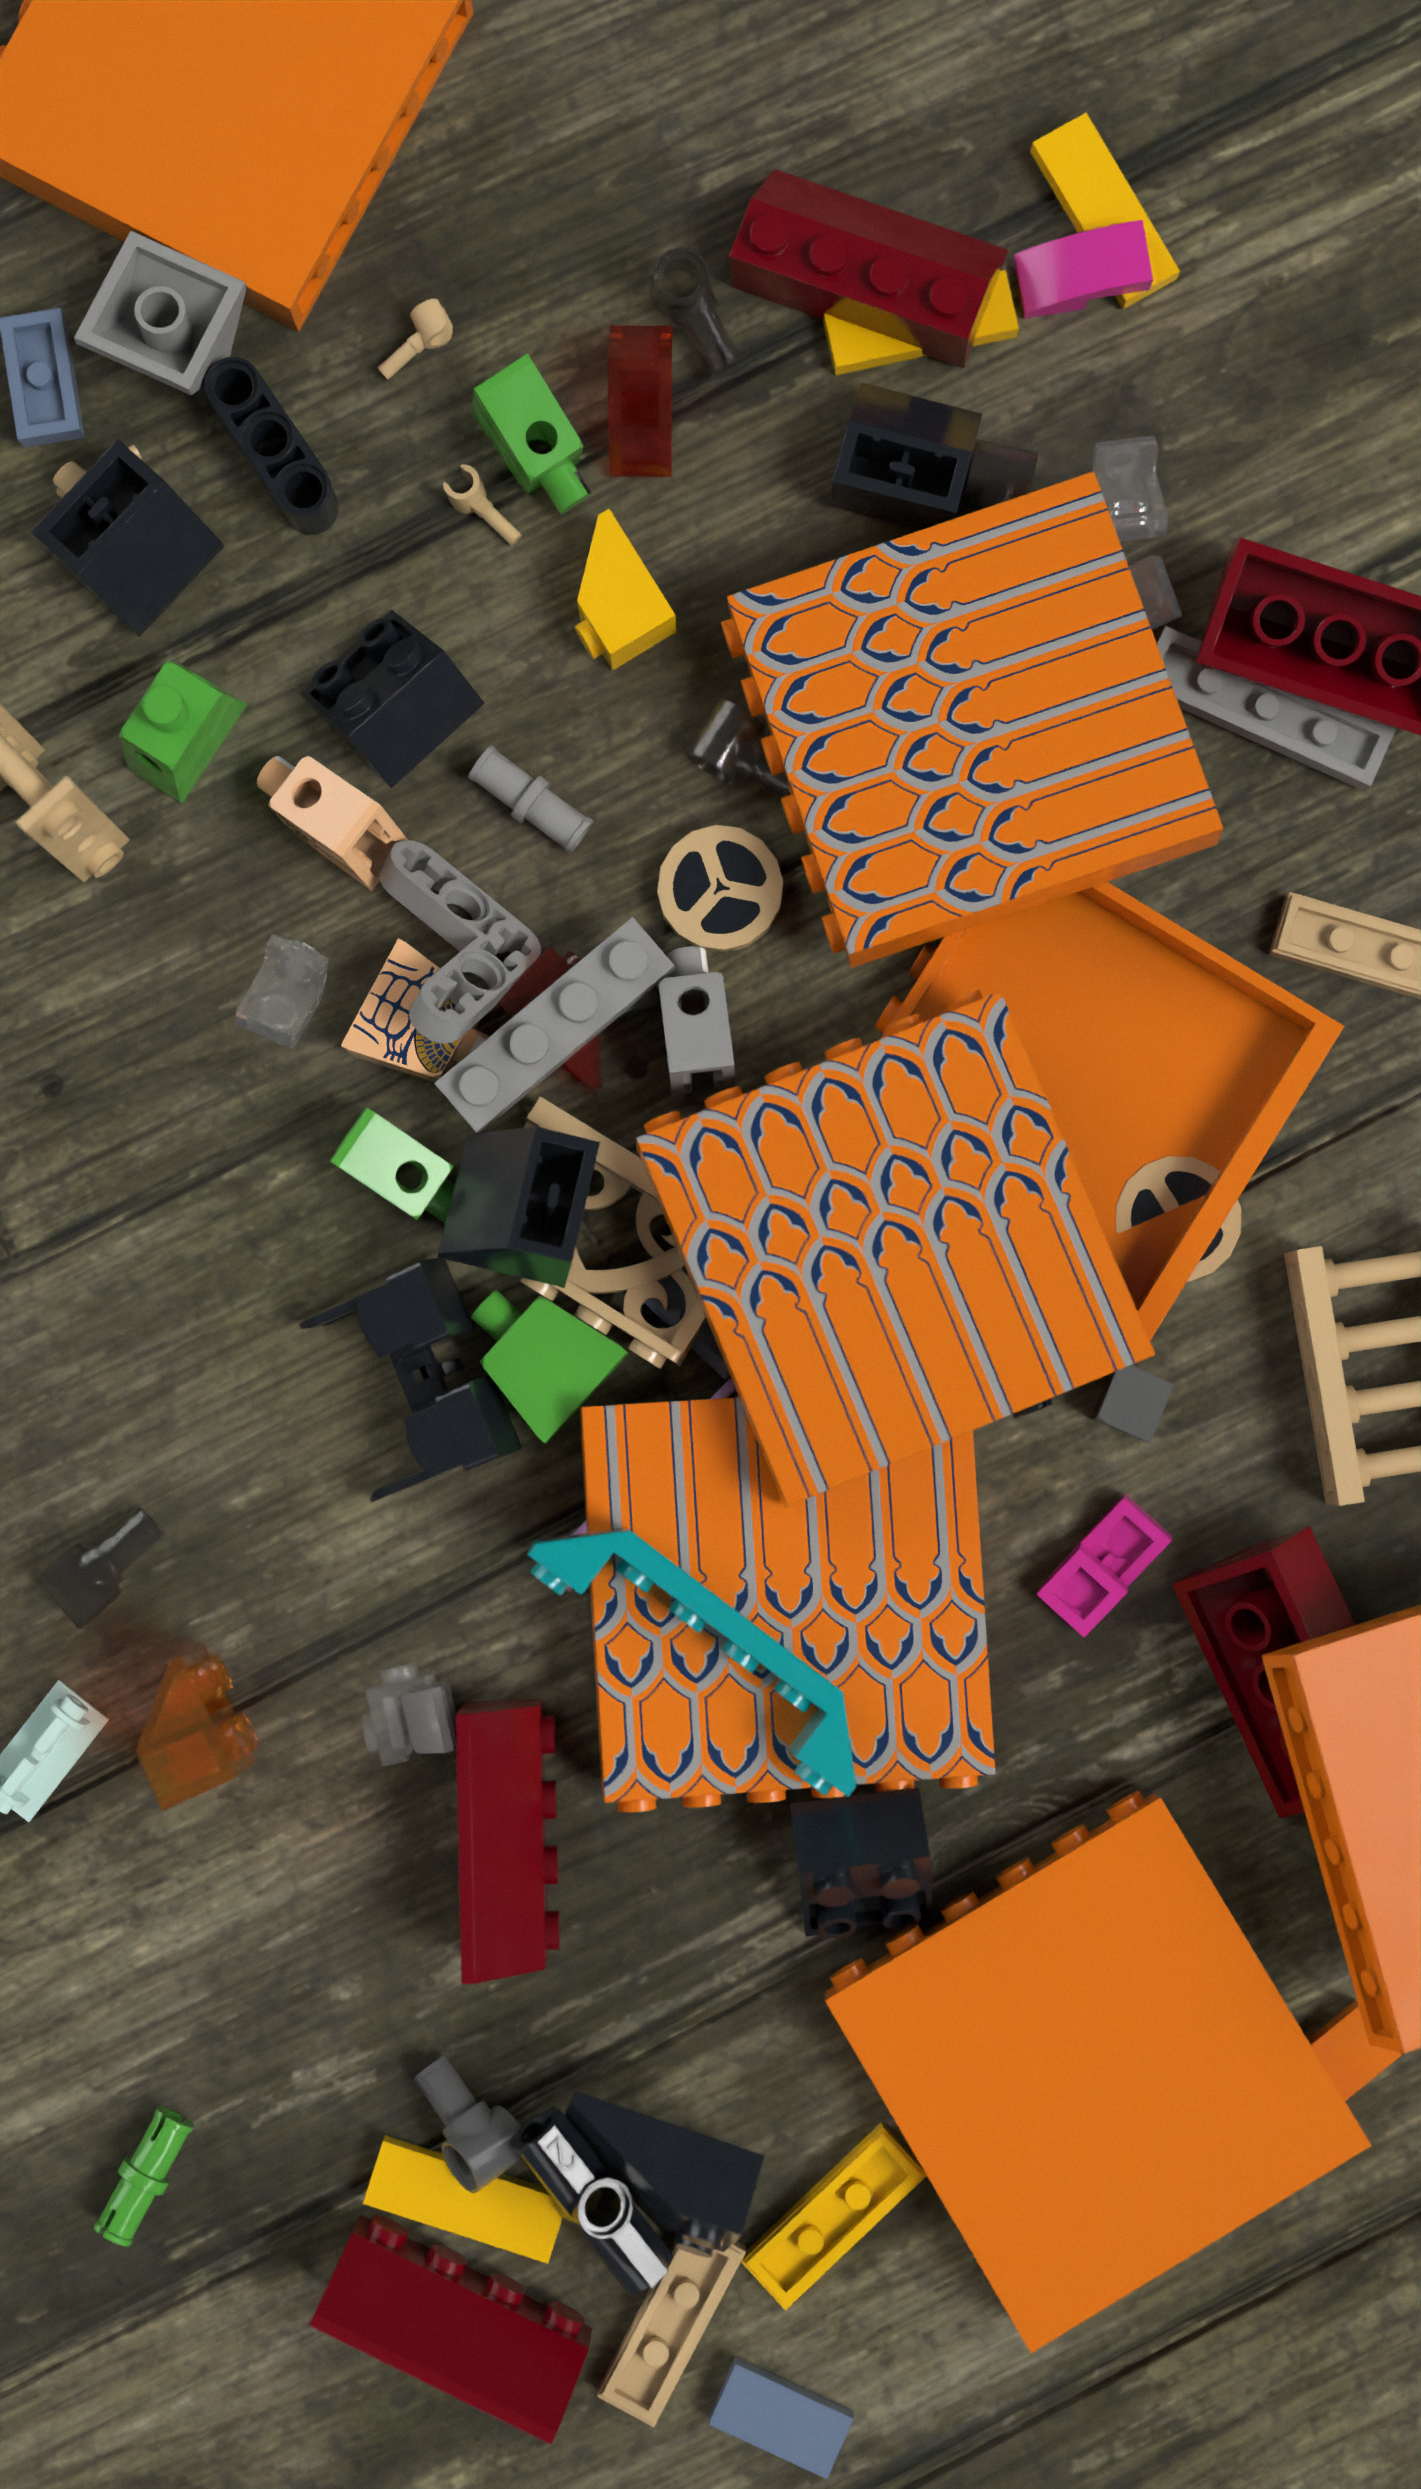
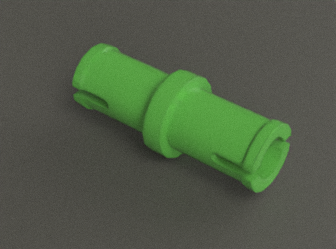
(143, 2176)

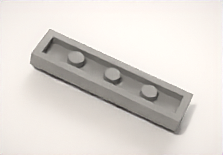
(1289, 724)
(555, 1025)

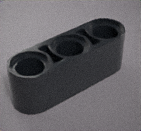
(259, 420)

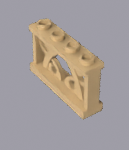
(641, 1281)

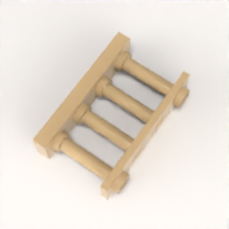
(61, 815)
(1322, 1348)

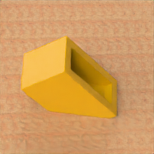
(619, 599)

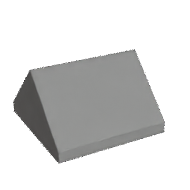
(163, 314)

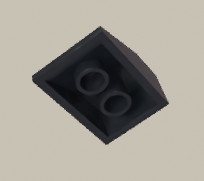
(674, 2174)

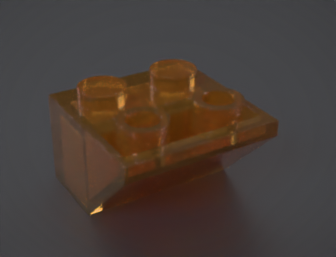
(193, 1732)

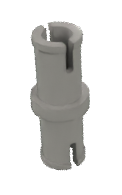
(530, 799)

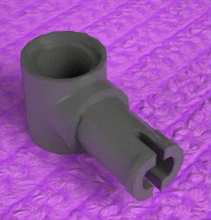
(476, 2137)

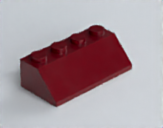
(865, 265)
(1317, 634)
(1251, 1607)
(504, 1838)
(454, 2327)

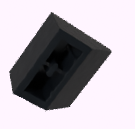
(904, 458)
(127, 538)
(392, 697)
(520, 1202)
(862, 1863)

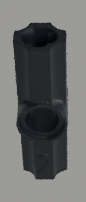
(570, 2175)

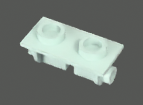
(46, 1750)

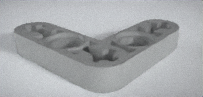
(477, 940)

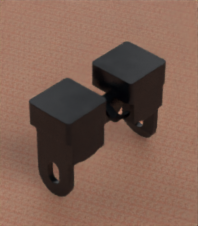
(405, 1320)

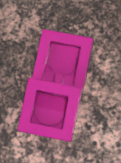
(1083, 267)
(1104, 1565)

